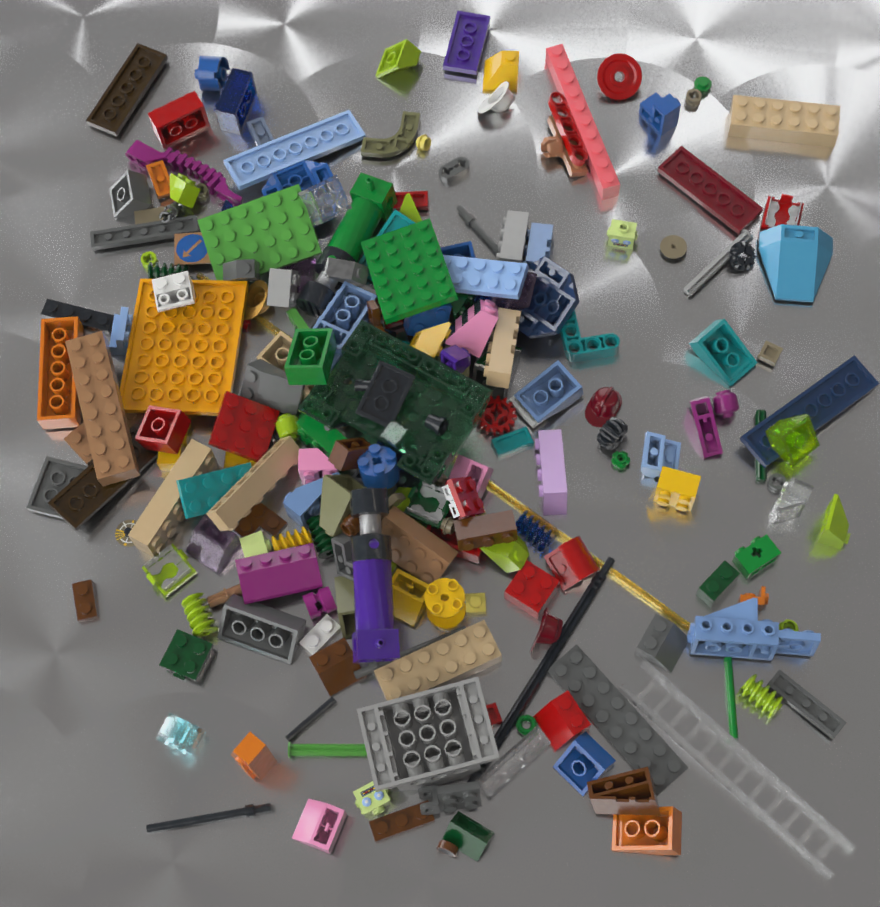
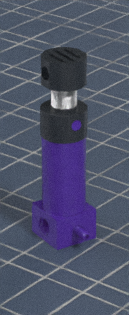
(372, 576)

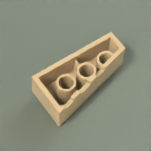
(502, 348)

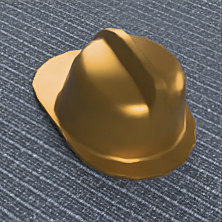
(256, 299)

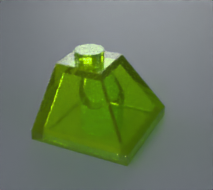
(793, 438)

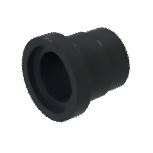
(437, 424)

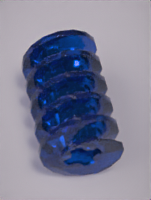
(533, 532)

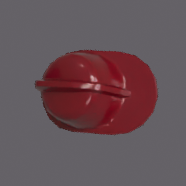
(602, 406)
(549, 629)

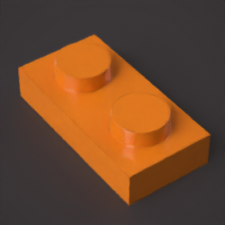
(159, 178)

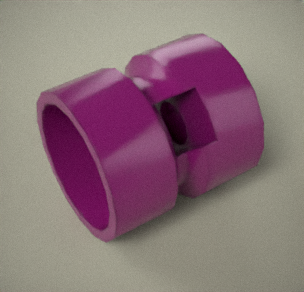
(325, 597)

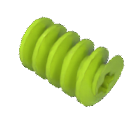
(196, 615)
(762, 696)

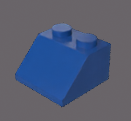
(584, 762)

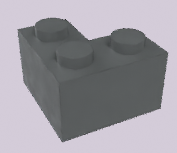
(342, 554)

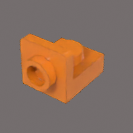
(762, 597)

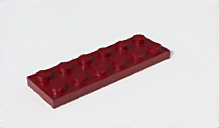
(710, 190)

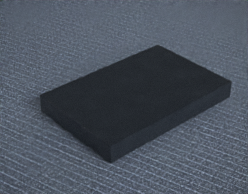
(385, 394)

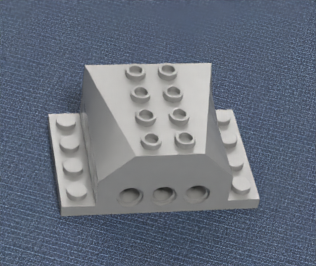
(428, 736)

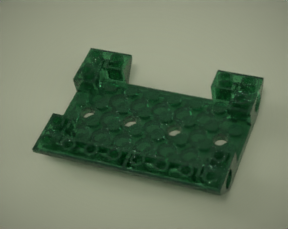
(434, 391)

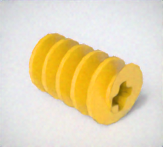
(292, 540)

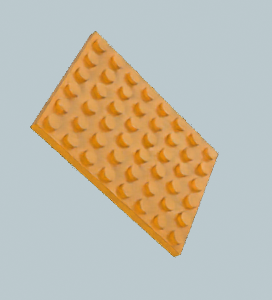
(184, 353)

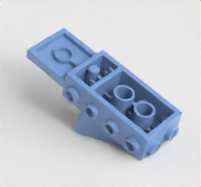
(345, 314)
(741, 626)

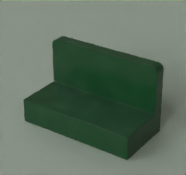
(468, 835)

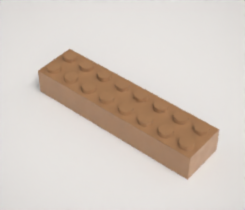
(102, 408)

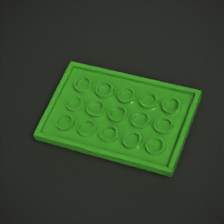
(267, 229)

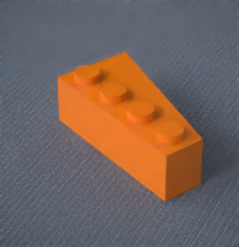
(254, 757)

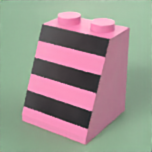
(474, 327)

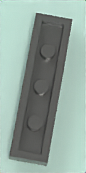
(806, 704)

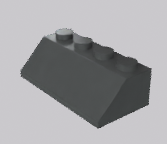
(261, 629)

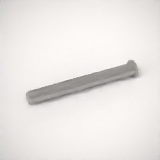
(715, 265)

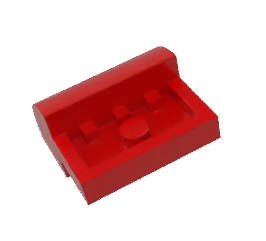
(571, 563)

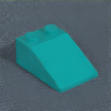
(723, 351)

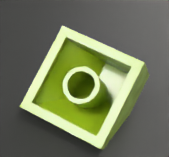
(398, 58)
(835, 525)
(508, 555)

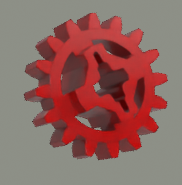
(504, 416)

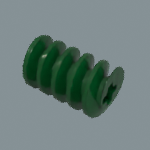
(157, 271)
(321, 539)

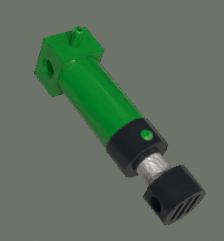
(370, 204)

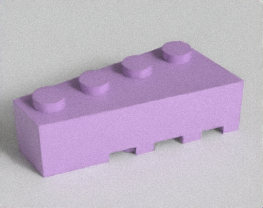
(551, 472)

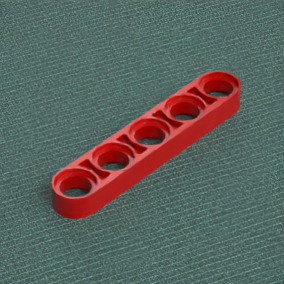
(574, 135)

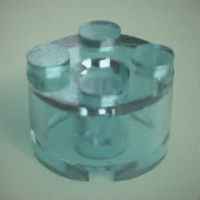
(181, 734)

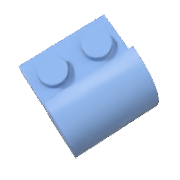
(120, 332)
(659, 453)

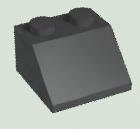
(129, 194)
(662, 643)

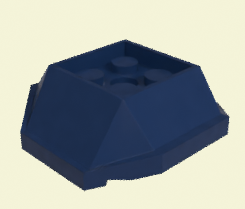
(551, 301)

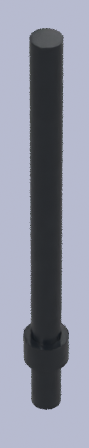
(248, 811)

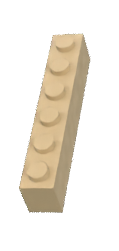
(254, 484)

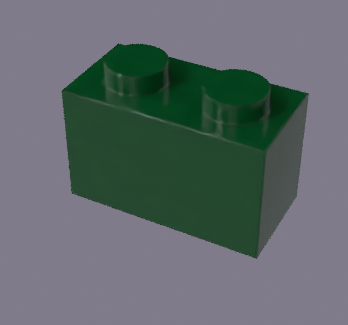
(717, 584)

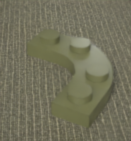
(396, 144)

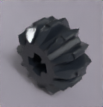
(612, 433)

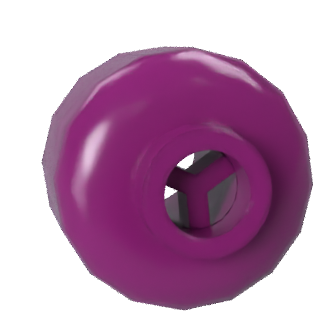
(725, 404)

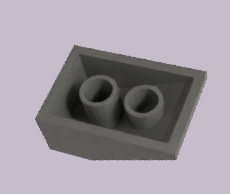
(270, 387)

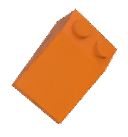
(648, 833)

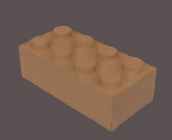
(416, 547)

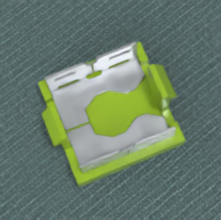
(169, 570)

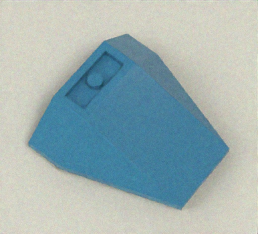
(795, 260)

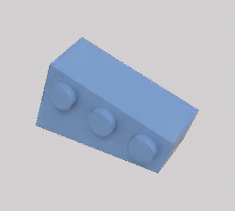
(539, 242)

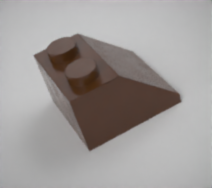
(336, 666)

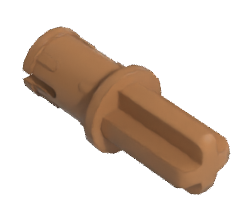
(223, 596)

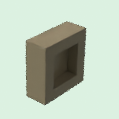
(770, 353)

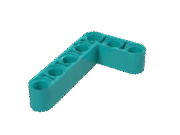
(582, 344)

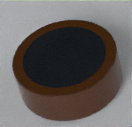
(447, 848)

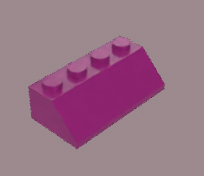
(278, 573)

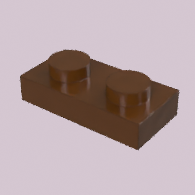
(85, 601)

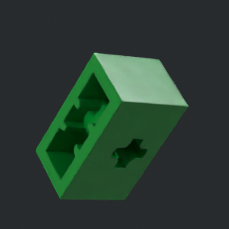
(752, 565)

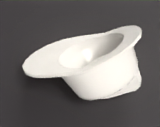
(499, 100)

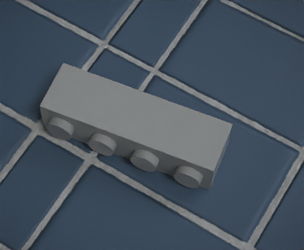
(513, 237)

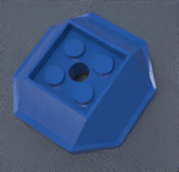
(303, 173)

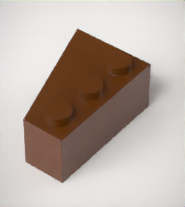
(625, 794)

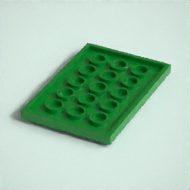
(408, 271)

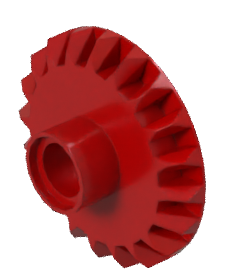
(630, 72)

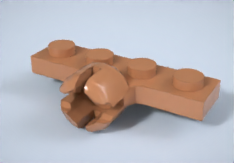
(556, 148)

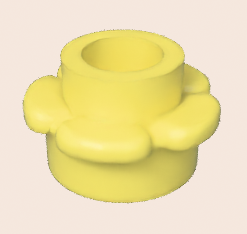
(423, 143)

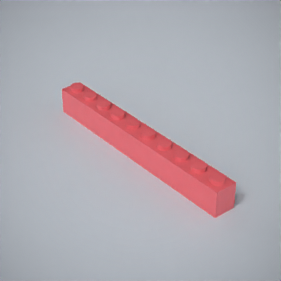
(598, 159)

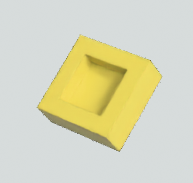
(475, 603)

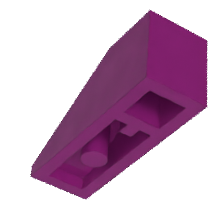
(706, 426)

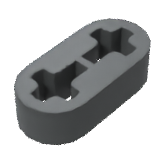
(454, 169)

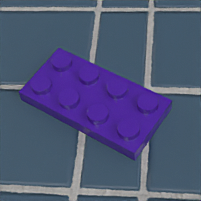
(466, 42)

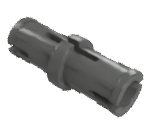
(170, 212)

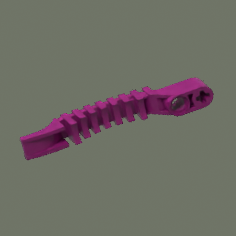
(143, 155)

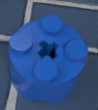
(212, 73)
(378, 467)

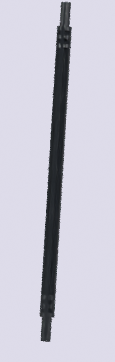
(547, 661)

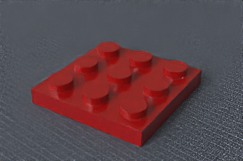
(243, 427)

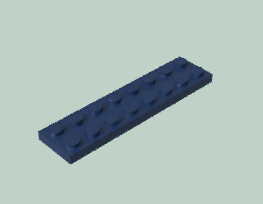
(820, 401)

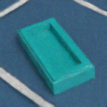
(512, 442)

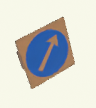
(190, 249)

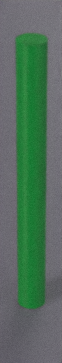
(732, 715)

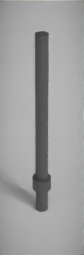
(470, 219)
(375, 665)

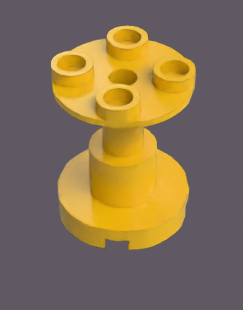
(445, 603)

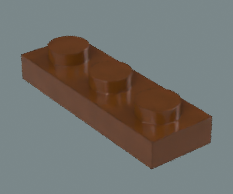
(399, 822)

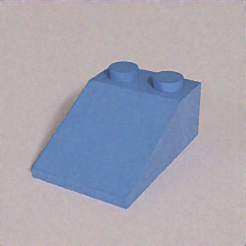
(549, 392)
(304, 502)

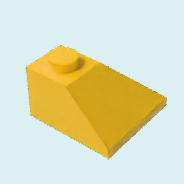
(501, 68)

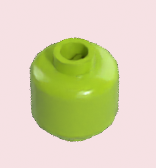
(287, 426)

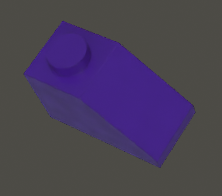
(456, 358)

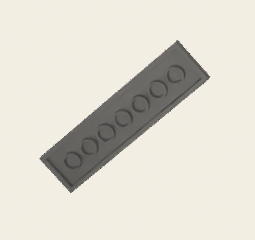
(616, 718)

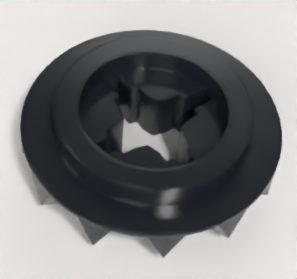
(738, 261)

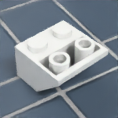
(173, 291)

